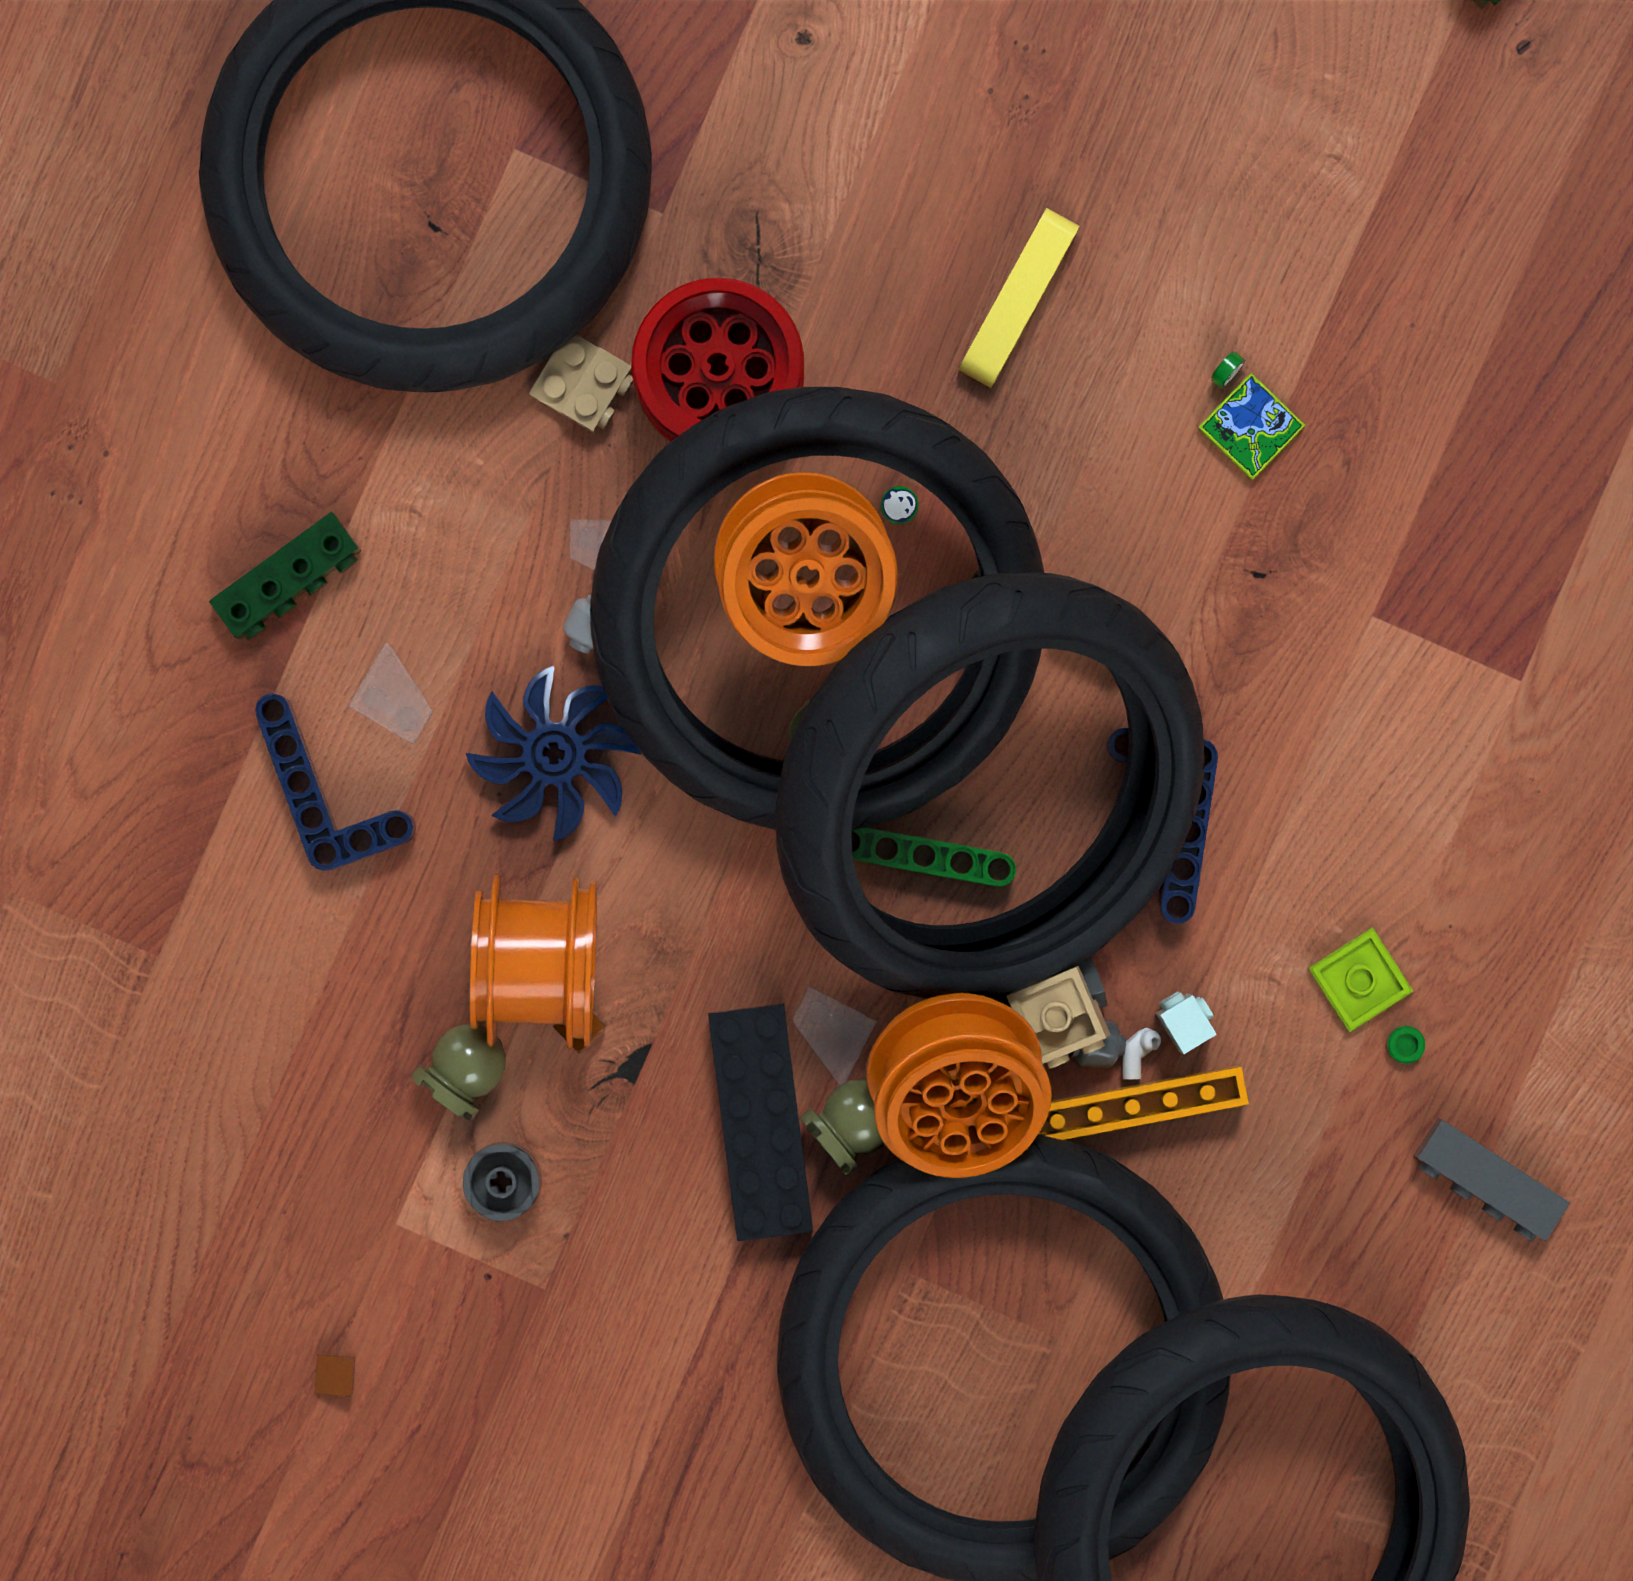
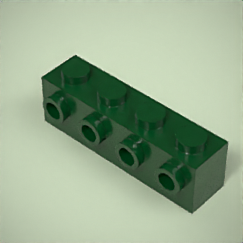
(285, 576)

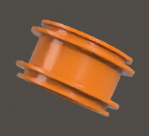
(948, 1057)

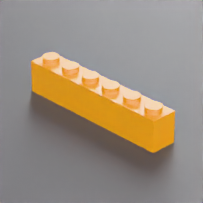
(1146, 1103)

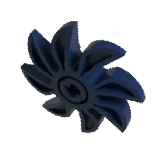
(530, 800)

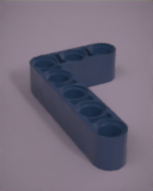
(315, 797)
(1191, 851)

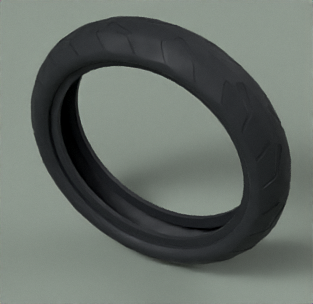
(439, 357)
(705, 462)
(892, 671)
(813, 1321)
(1234, 1337)

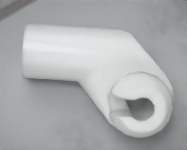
(1136, 1048)

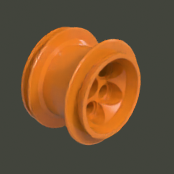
(811, 505)
(534, 961)

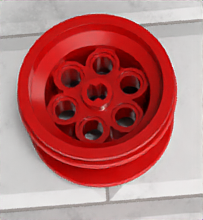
(721, 306)

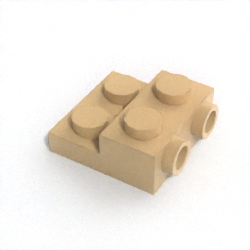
(583, 383)
(1062, 1016)

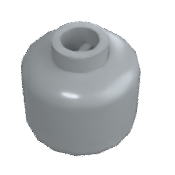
(578, 625)

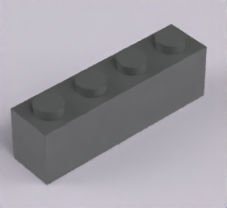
(1491, 1180)

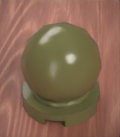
(462, 1069)
(846, 1124)

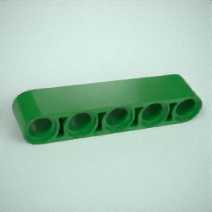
(943, 853)

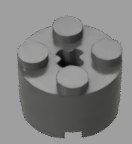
(488, 1198)

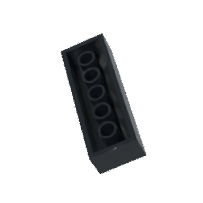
(760, 1122)

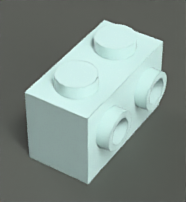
(1186, 1020)

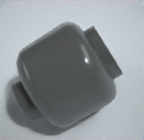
(1106, 1056)

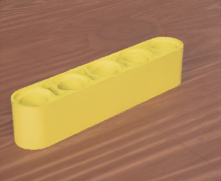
(1018, 298)

